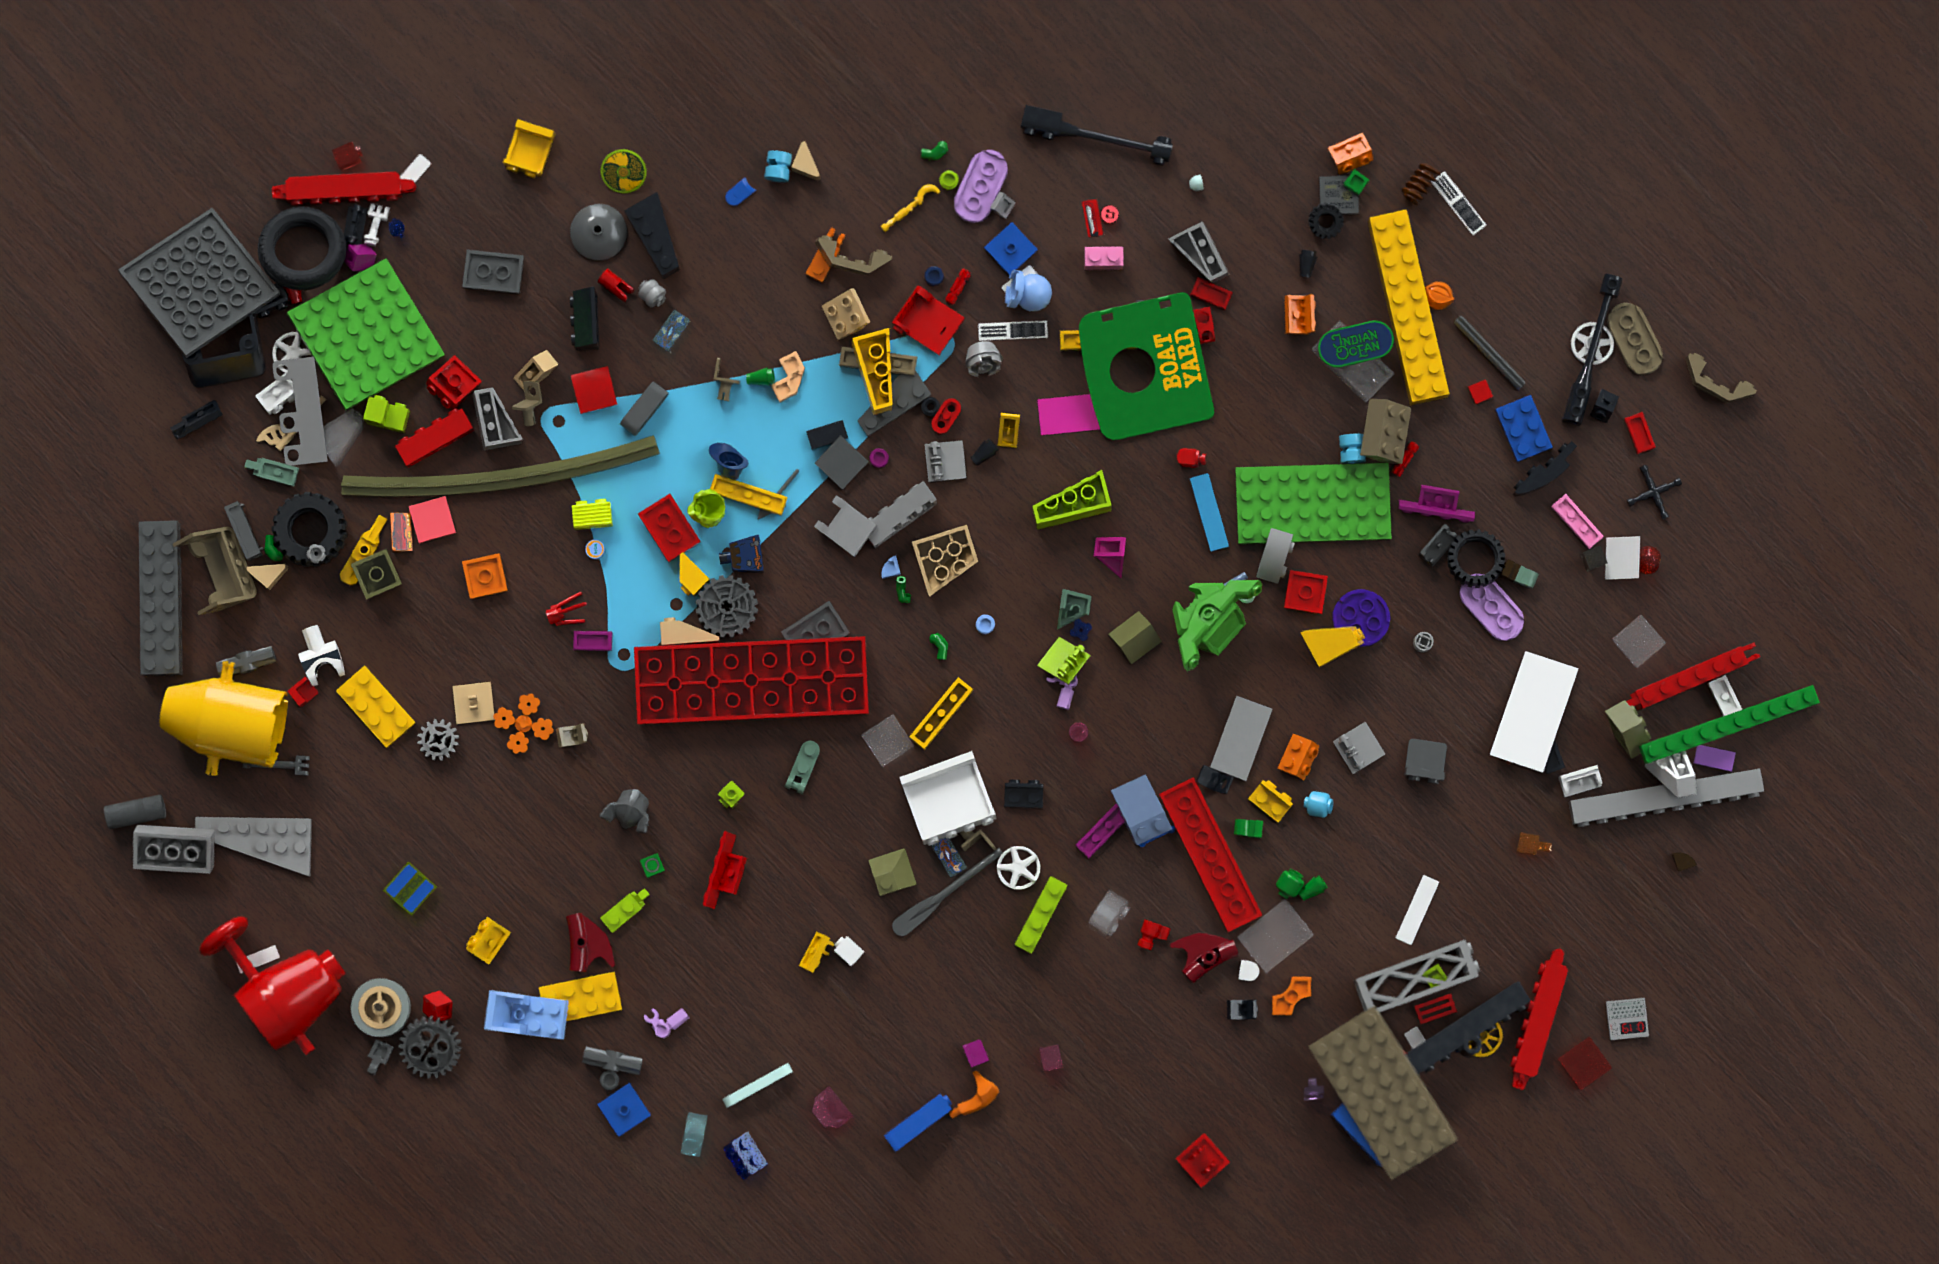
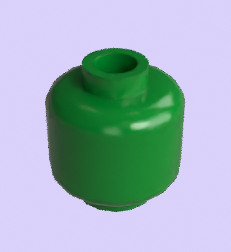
(1290, 883)

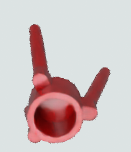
(555, 614)

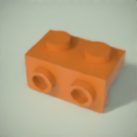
(1300, 314)
(1299, 756)

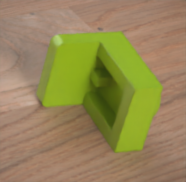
(730, 795)

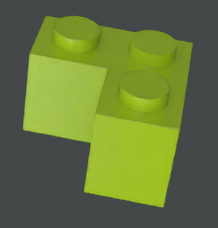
(386, 416)

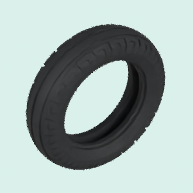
(301, 218)

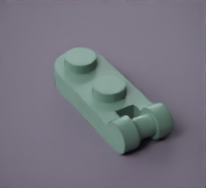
(803, 766)

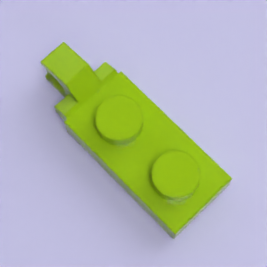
(624, 910)

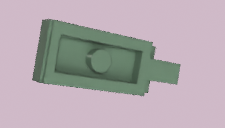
(273, 471)

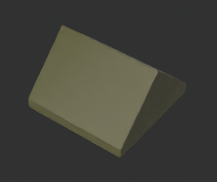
(1135, 637)

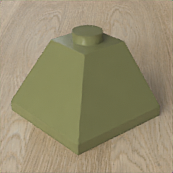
(892, 872)

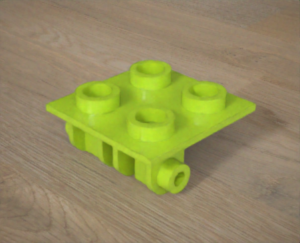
(1064, 660)

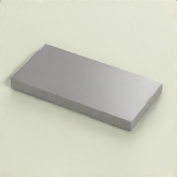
(1241, 738)

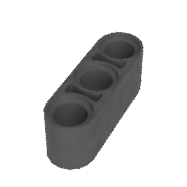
(644, 408)

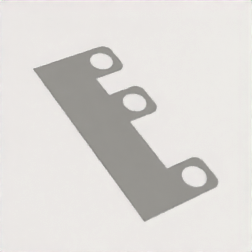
(308, 411)

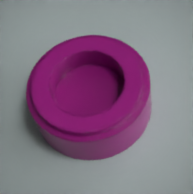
(879, 458)

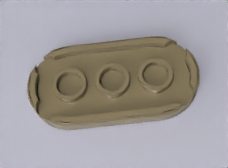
(1634, 338)

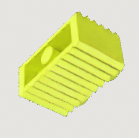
(592, 515)

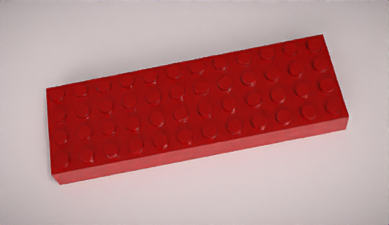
(751, 680)

